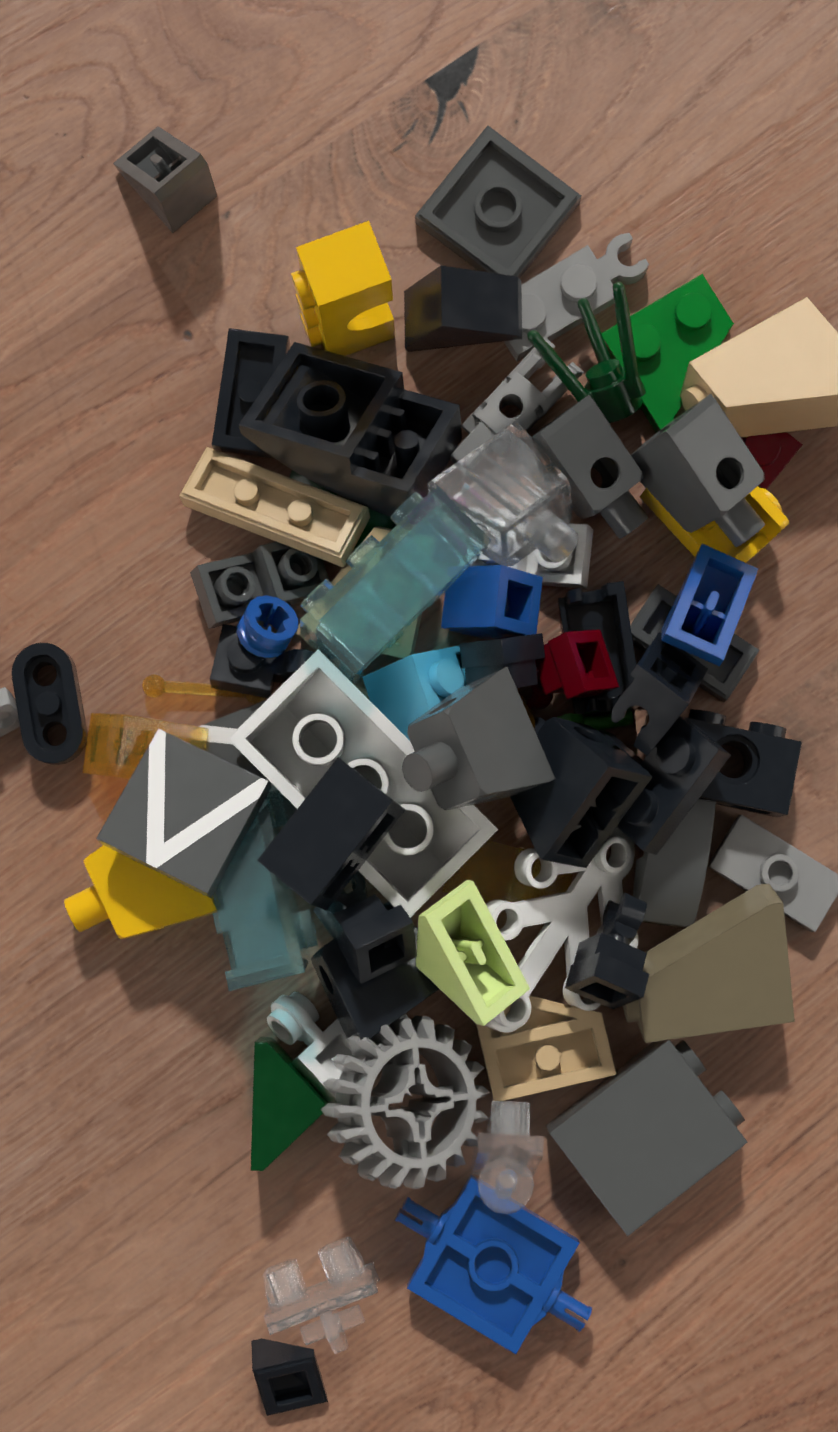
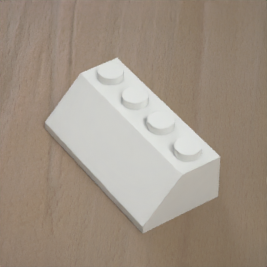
(327, 717)

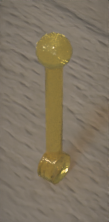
(155, 686)

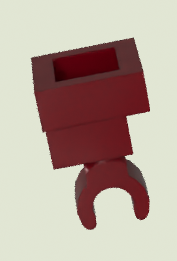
(573, 665)

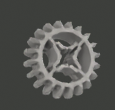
(418, 1148)

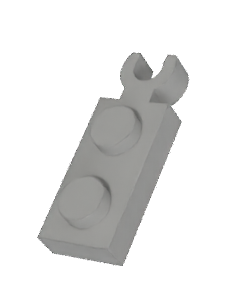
(553, 295)

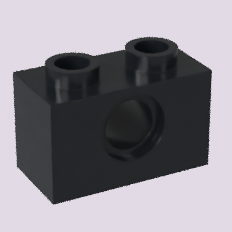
(768, 765)

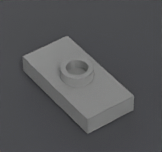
(758, 857)

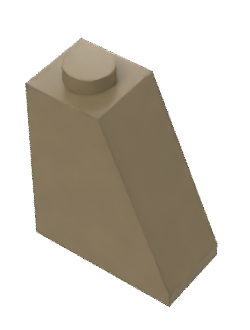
(719, 973)

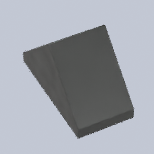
(168, 177)

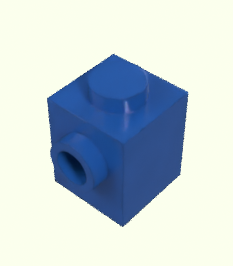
(481, 599)

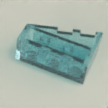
(391, 582)
(259, 912)

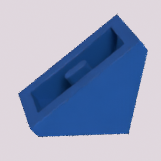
(709, 605)

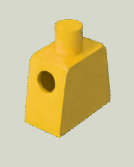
(132, 897)

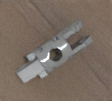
(517, 391)

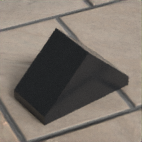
(462, 309)

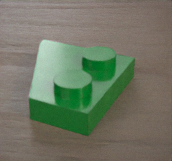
(667, 339)

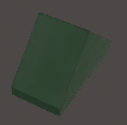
(281, 1103)

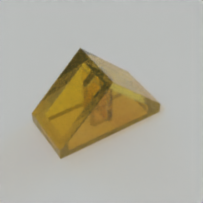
(120, 741)

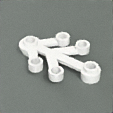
(563, 916)

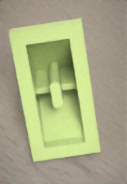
(468, 955)

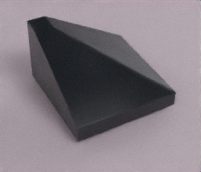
(286, 1376)

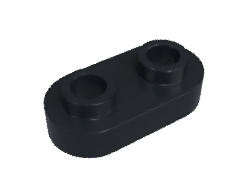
(49, 705)

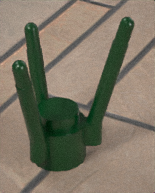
(612, 387)

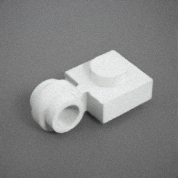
(294, 1020)

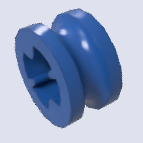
(273, 612)

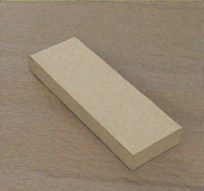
(275, 506)

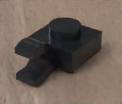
(249, 674)

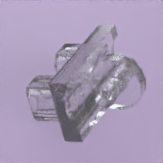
(507, 1157)
(295, 1303)

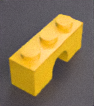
(344, 291)

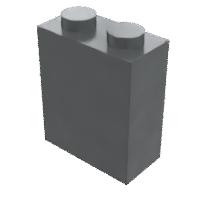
(648, 1132)

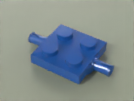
(493, 1267)

